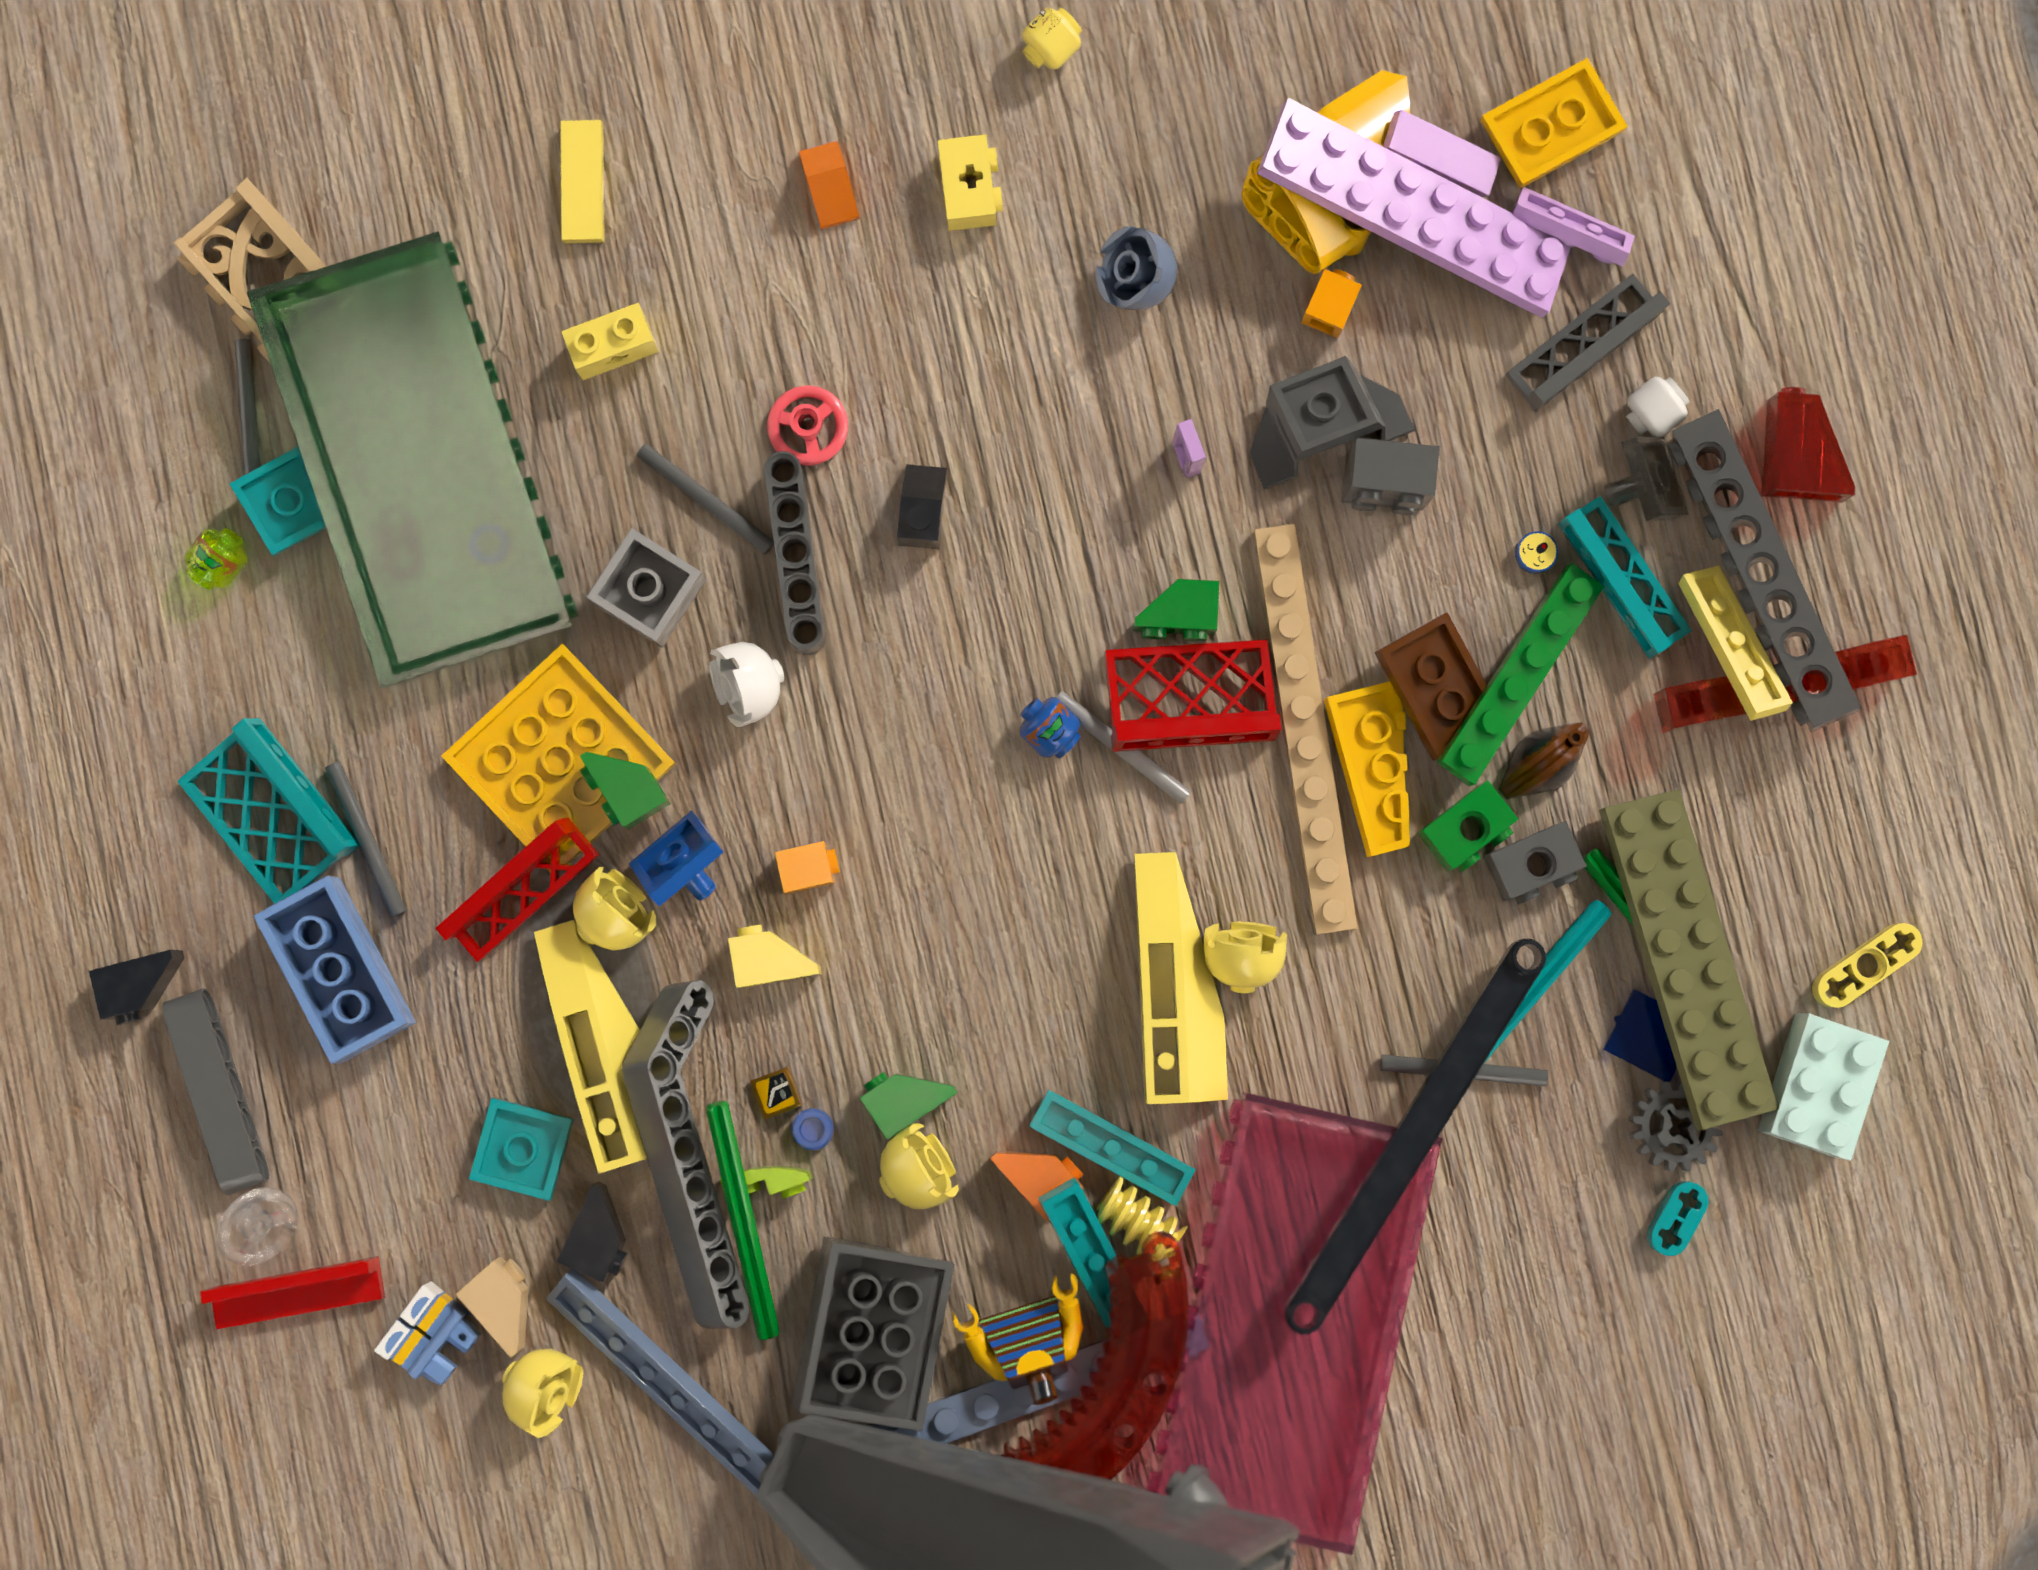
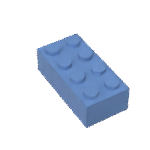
(334, 969)

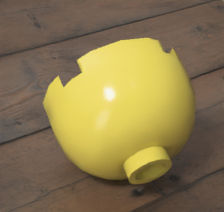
(611, 911)
(1245, 955)
(916, 1169)
(538, 1389)

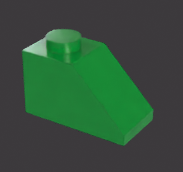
(902, 1100)

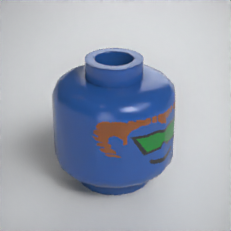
(1049, 727)

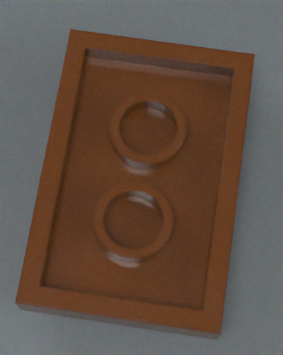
(1433, 680)

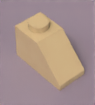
(499, 1303)

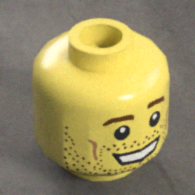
(1051, 38)

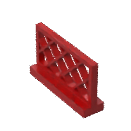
(1198, 729)

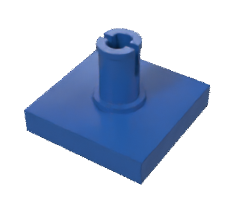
(678, 861)

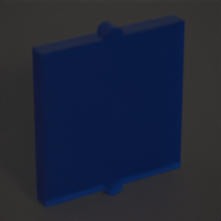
(1642, 1038)

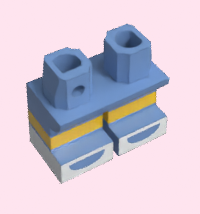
(424, 1331)

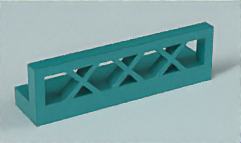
(1616, 582)

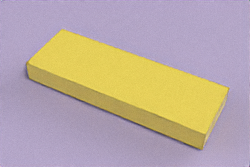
(582, 181)

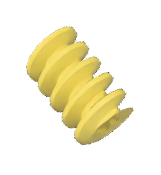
(1135, 1217)

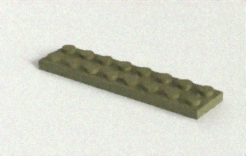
(1688, 960)

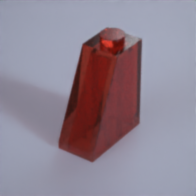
(1802, 450)

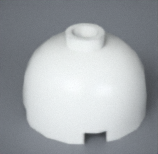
(746, 680)

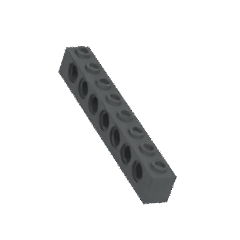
(1712, 436)

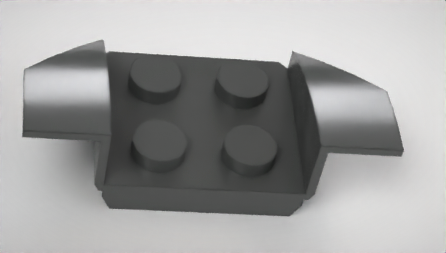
(1319, 413)

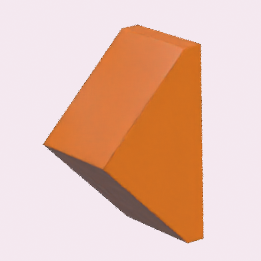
(829, 185)

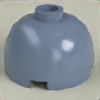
(1136, 269)

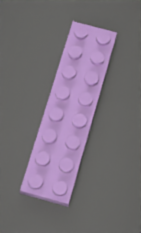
(1413, 208)

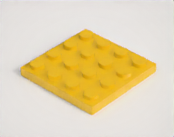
(530, 747)

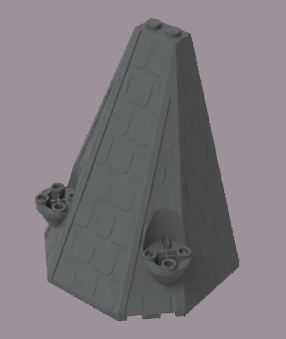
(919, 1504)

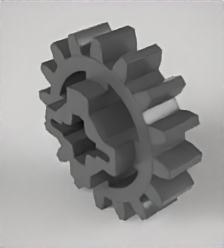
(1660, 1136)

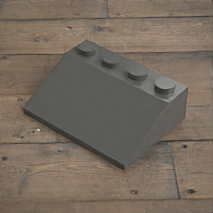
(872, 1334)

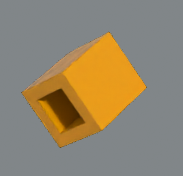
(1332, 302)
(807, 867)

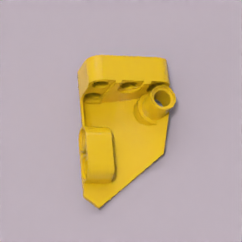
(1302, 227)

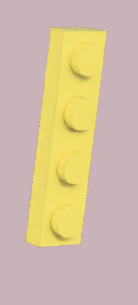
(1735, 643)

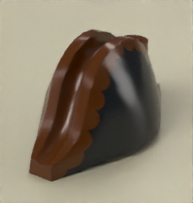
(1544, 760)

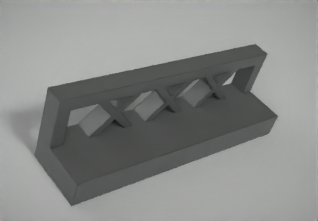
(1599, 348)

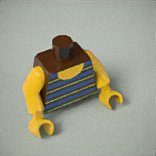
(1028, 1342)

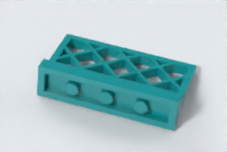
(287, 782)

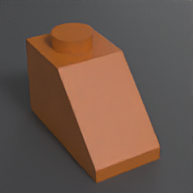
(1036, 1173)

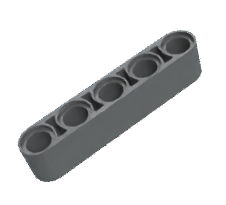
(784, 536)
(215, 1091)

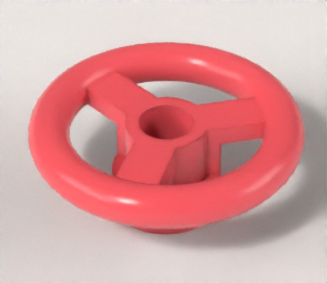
(830, 404)

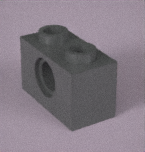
(1560, 856)

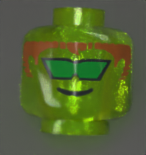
(215, 558)

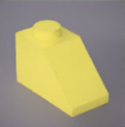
(766, 958)

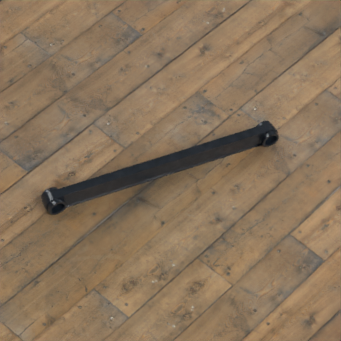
(1414, 1135)

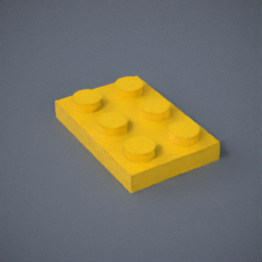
(1553, 123)

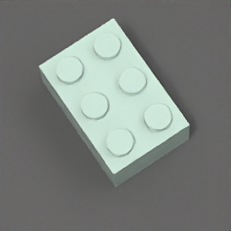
(1824, 1085)

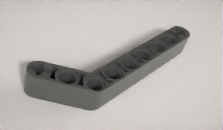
(678, 1157)

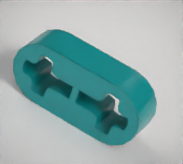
(1686, 1223)

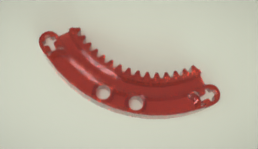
(1144, 1339)

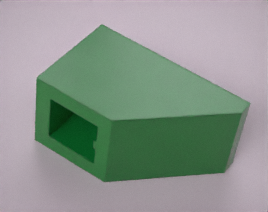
(1183, 608)
(627, 786)

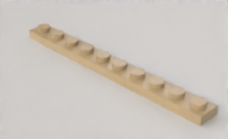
(1305, 729)

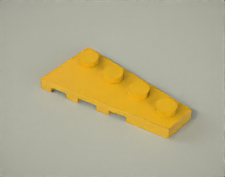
(1370, 745)

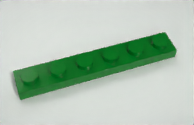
(1520, 674)

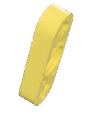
(1885, 939)

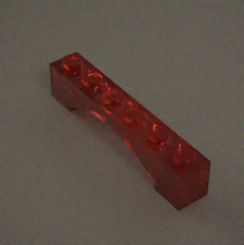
(1716, 699)

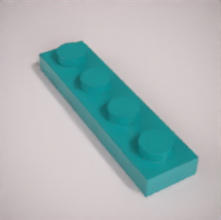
(1112, 1147)
(1082, 1241)

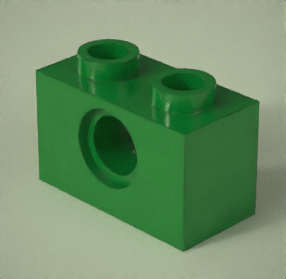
(1486, 809)

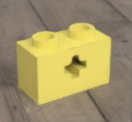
(969, 158)
(610, 341)

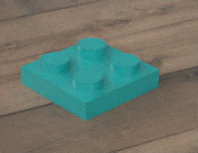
(280, 502)
(521, 1149)

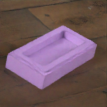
(1188, 448)

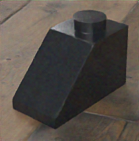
(921, 506)
(133, 985)
(595, 1238)

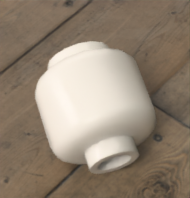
(1657, 406)

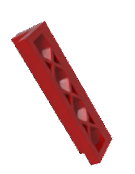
(509, 876)
(295, 1292)

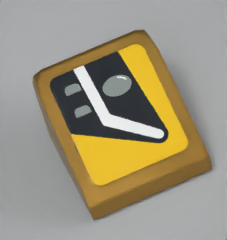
(776, 1092)

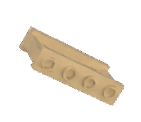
(259, 221)

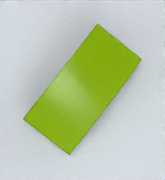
(780, 1179)

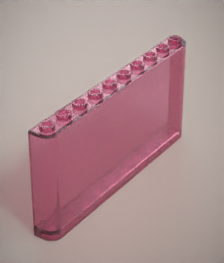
(1275, 1411)

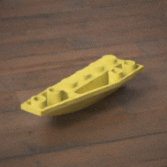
(1177, 992)
(595, 1040)

